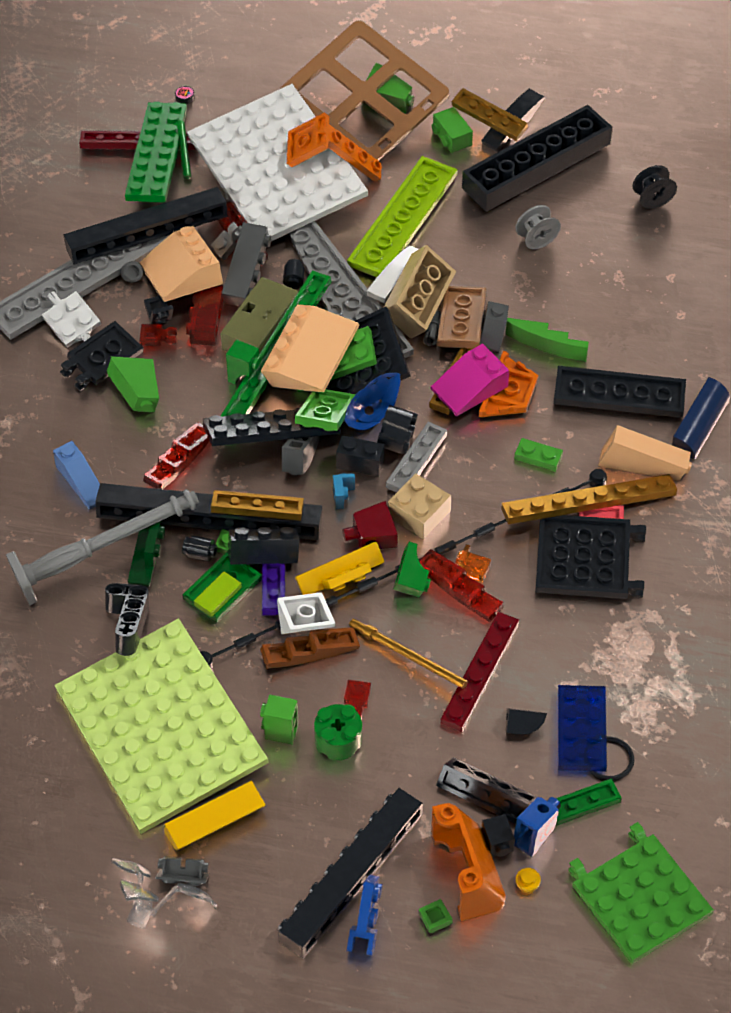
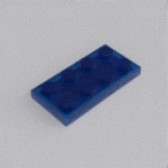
(582, 728)

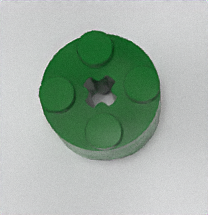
(338, 731)

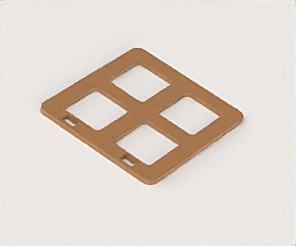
(366, 90)

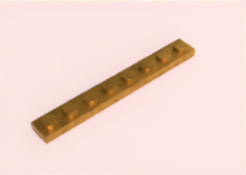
(588, 499)

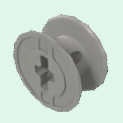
(538, 227)

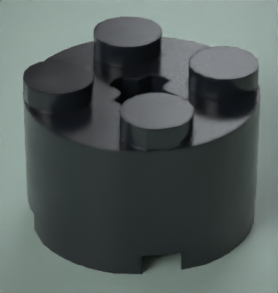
(397, 429)

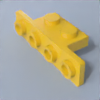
(341, 570)

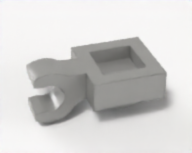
(226, 241)

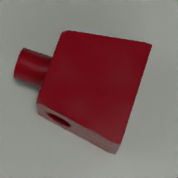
(373, 525)

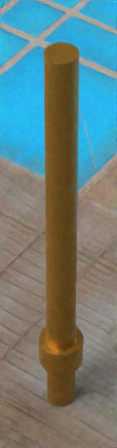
(371, 633)

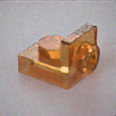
(475, 565)

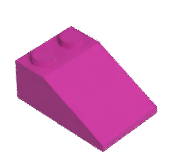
(471, 380)

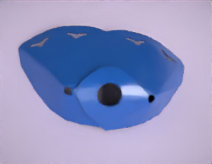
(384, 390)

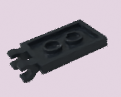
(95, 354)

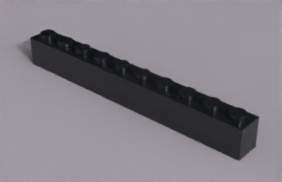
(128, 502)

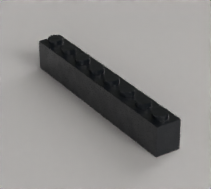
(145, 225)
(346, 877)

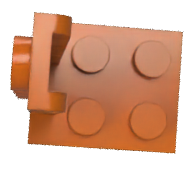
(318, 136)

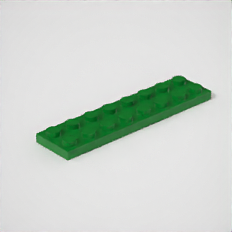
(155, 153)

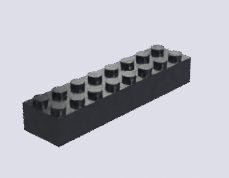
(536, 157)

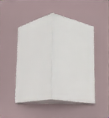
(304, 613)

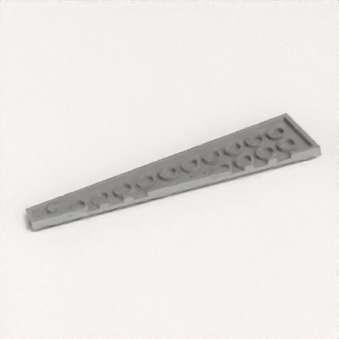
(346, 293)

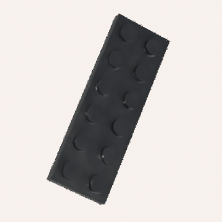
(620, 391)
(258, 428)

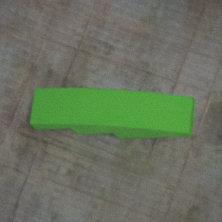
(550, 341)

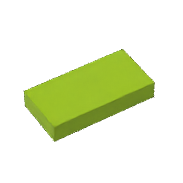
(217, 594)

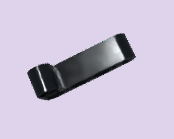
(133, 606)

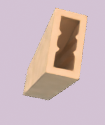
(643, 455)

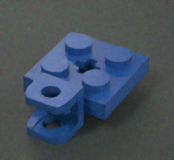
(367, 915)

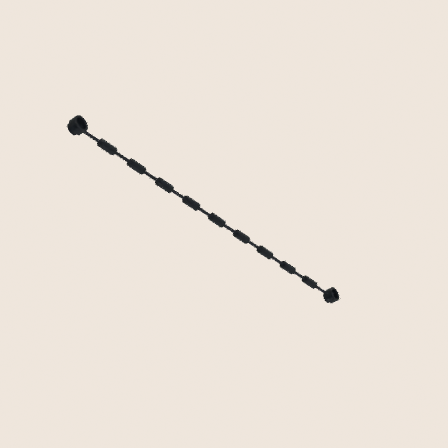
(596, 478)

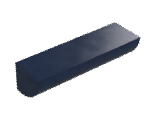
(701, 417)

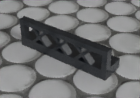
(484, 789)

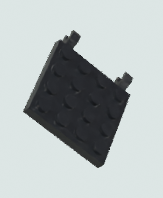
(587, 556)

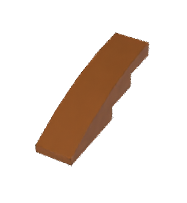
(310, 648)

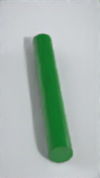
(183, 149)

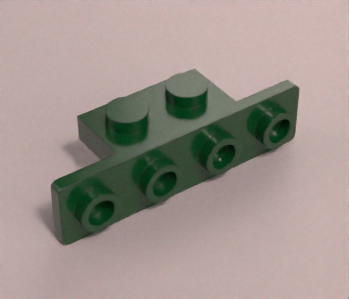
(145, 554)

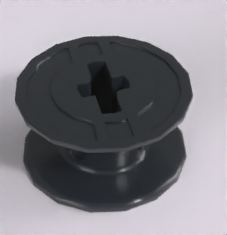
(646, 186)

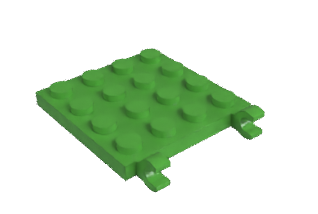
(641, 896)

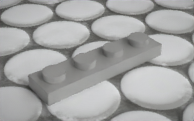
(417, 456)

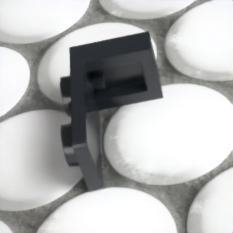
(158, 310)

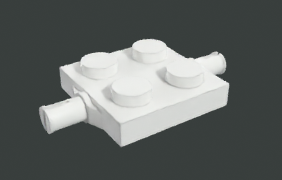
(71, 318)

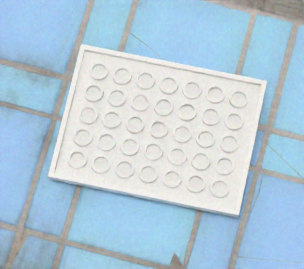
(250, 163)

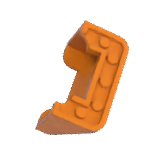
(480, 882)

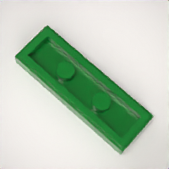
(587, 801)

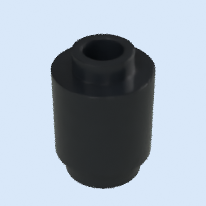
(293, 274)
(199, 548)

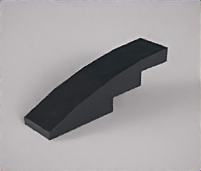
(523, 108)

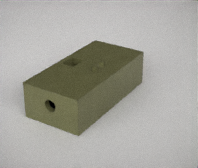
(258, 314)

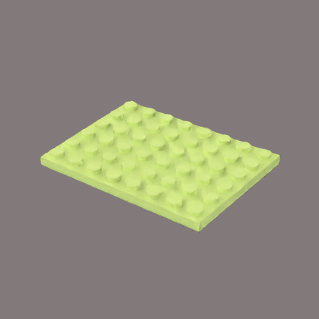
(161, 726)

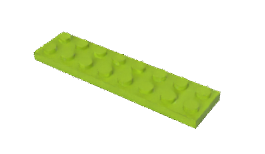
(402, 216)

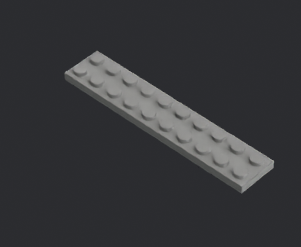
(28, 304)

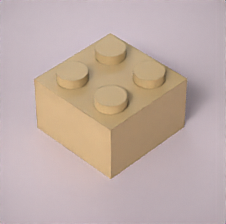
(419, 506)

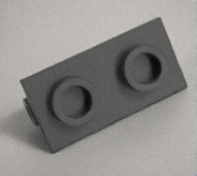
(193, 873)

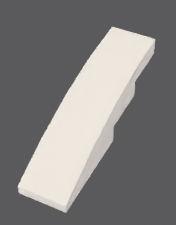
(385, 282)

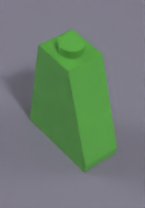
(395, 91)
(135, 381)

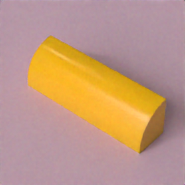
(213, 815)

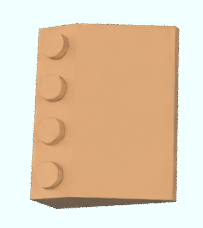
(182, 265)
(309, 349)

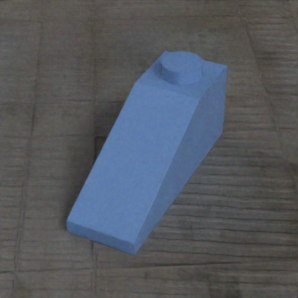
(77, 472)

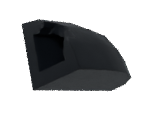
(523, 721)

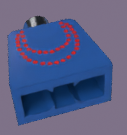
(536, 824)

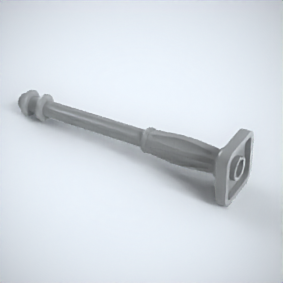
(74, 553)

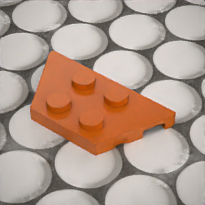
(518, 393)

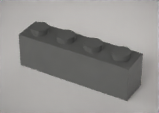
(246, 263)

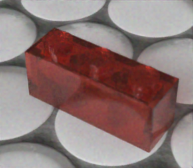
(205, 316)

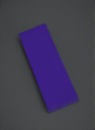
(272, 587)

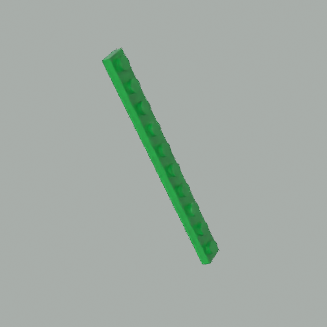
(253, 386)

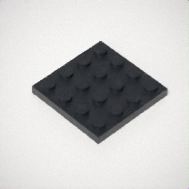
(387, 351)

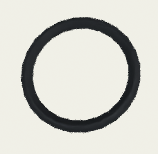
(627, 770)

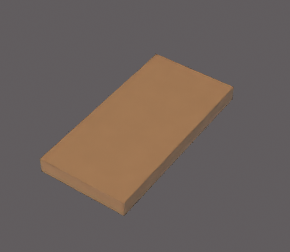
(462, 317)

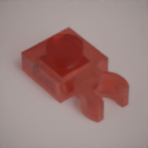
(154, 335)
(357, 695)

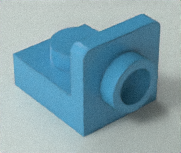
(341, 485)

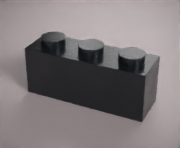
(263, 546)

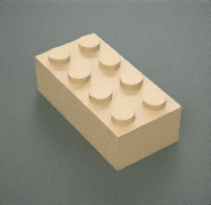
(419, 291)

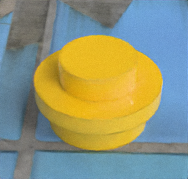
(528, 880)

